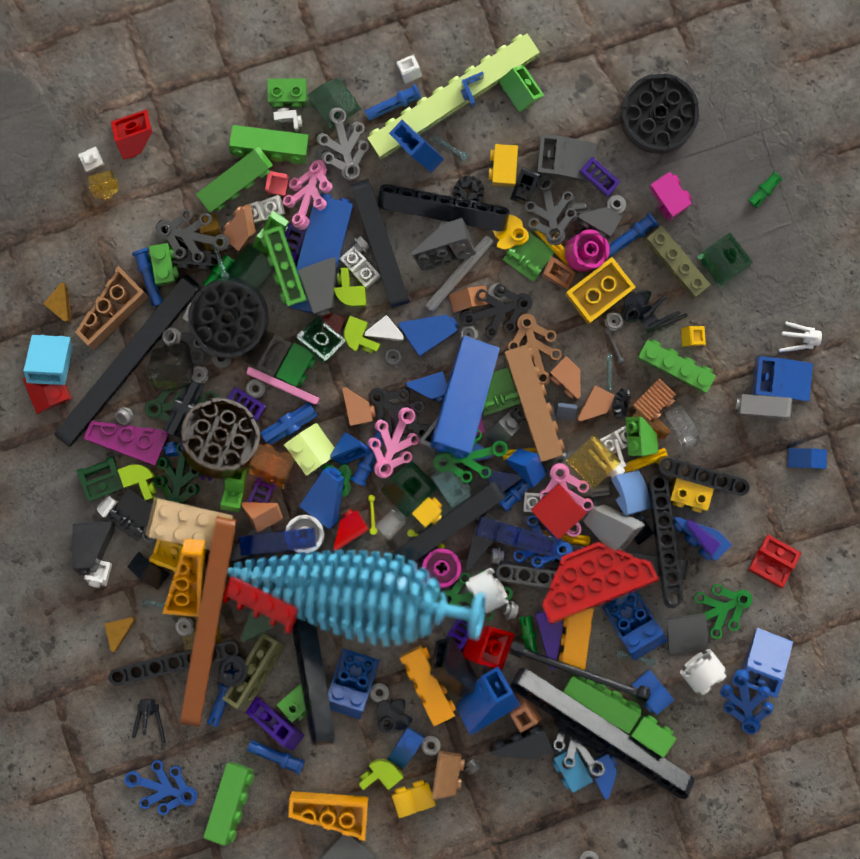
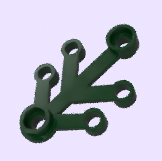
(168, 406)
(178, 479)

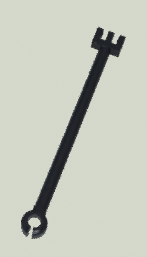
(642, 693)

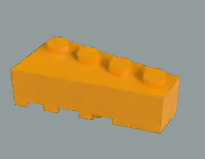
(188, 581)
(576, 639)
(426, 686)
(331, 811)

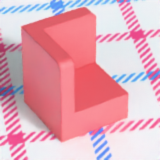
(277, 183)

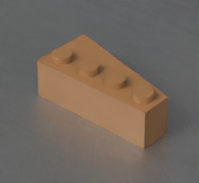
(111, 309)

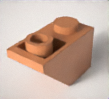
(241, 228)
(567, 376)
(526, 714)

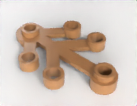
(535, 344)

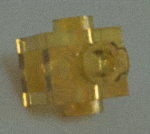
(103, 185)

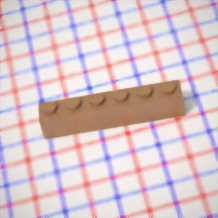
(533, 402)

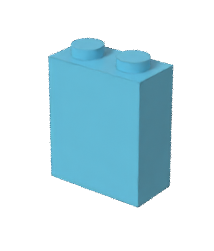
(48, 359)

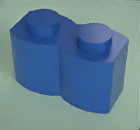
(659, 696)

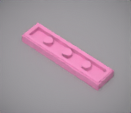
(283, 386)

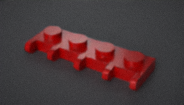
(261, 602)

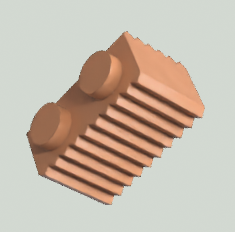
(654, 400)

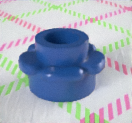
(170, 449)

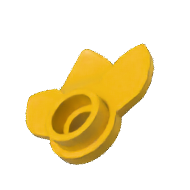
(508, 238)

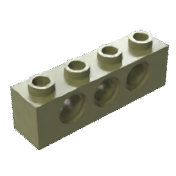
(677, 262)
(260, 664)

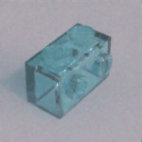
(452, 487)

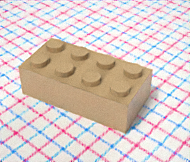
(180, 521)

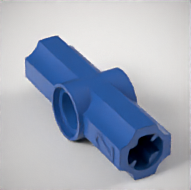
(289, 424)

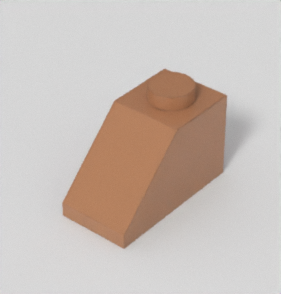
(597, 404)
(357, 408)

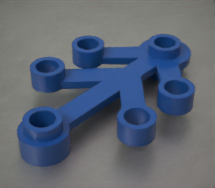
(545, 559)
(750, 723)
(164, 788)

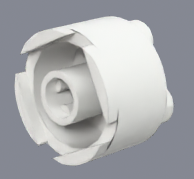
(308, 521)
(489, 585)
(703, 671)

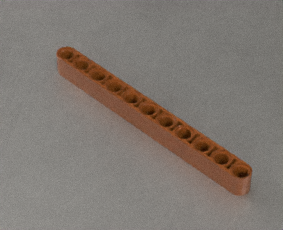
(208, 621)

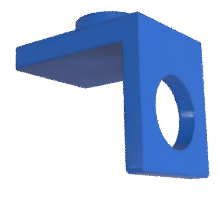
(466, 93)

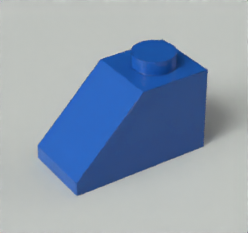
(430, 386)
(406, 747)
(607, 779)

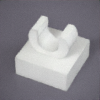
(91, 159)

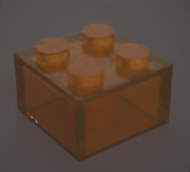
(272, 465)

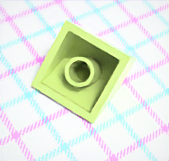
(310, 449)

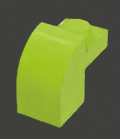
(347, 295)
(354, 336)
(139, 475)
(384, 770)

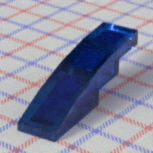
(516, 536)
(277, 541)

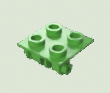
(529, 257)
(500, 393)

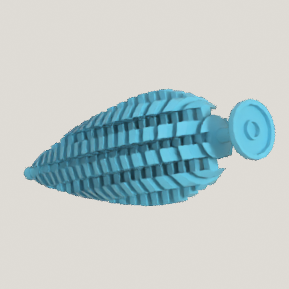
(359, 594)

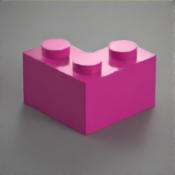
(670, 196)

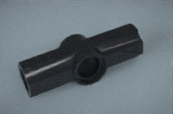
(182, 407)

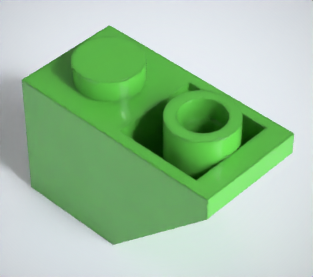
(640, 437)

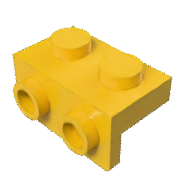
(166, 554)

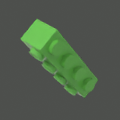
(275, 144)
(234, 179)
(282, 261)
(675, 366)
(603, 702)
(229, 803)

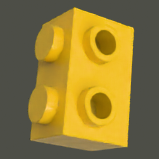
(504, 165)
(690, 494)
(428, 511)

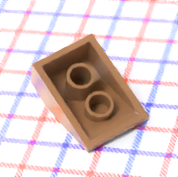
(447, 774)

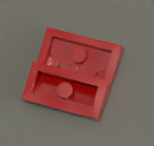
(558, 511)
(774, 561)

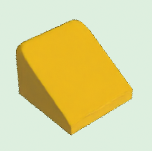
(693, 336)

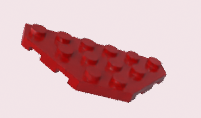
(593, 578)

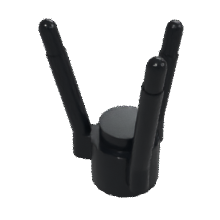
(651, 323)
(147, 707)

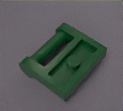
(102, 485)

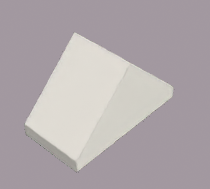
(384, 330)

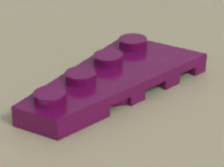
(136, 442)

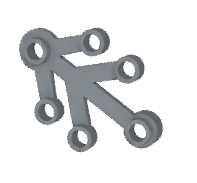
(345, 146)

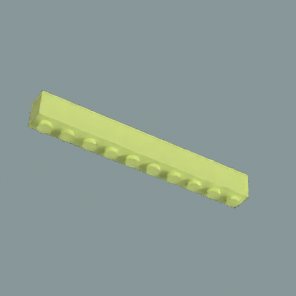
(449, 99)

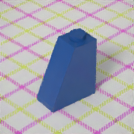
(416, 146)
(428, 332)
(325, 497)

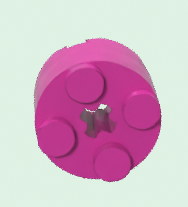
(577, 249)
(450, 561)

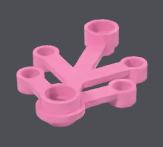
(316, 172)
(393, 445)
(562, 479)

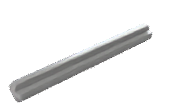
(458, 274)

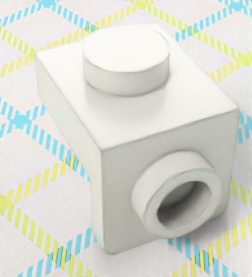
(285, 115)
(99, 577)

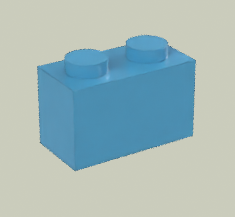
(577, 776)

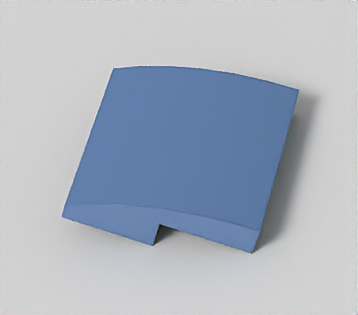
(633, 492)

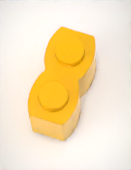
(413, 799)

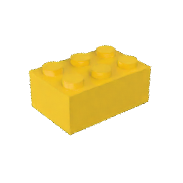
(600, 290)

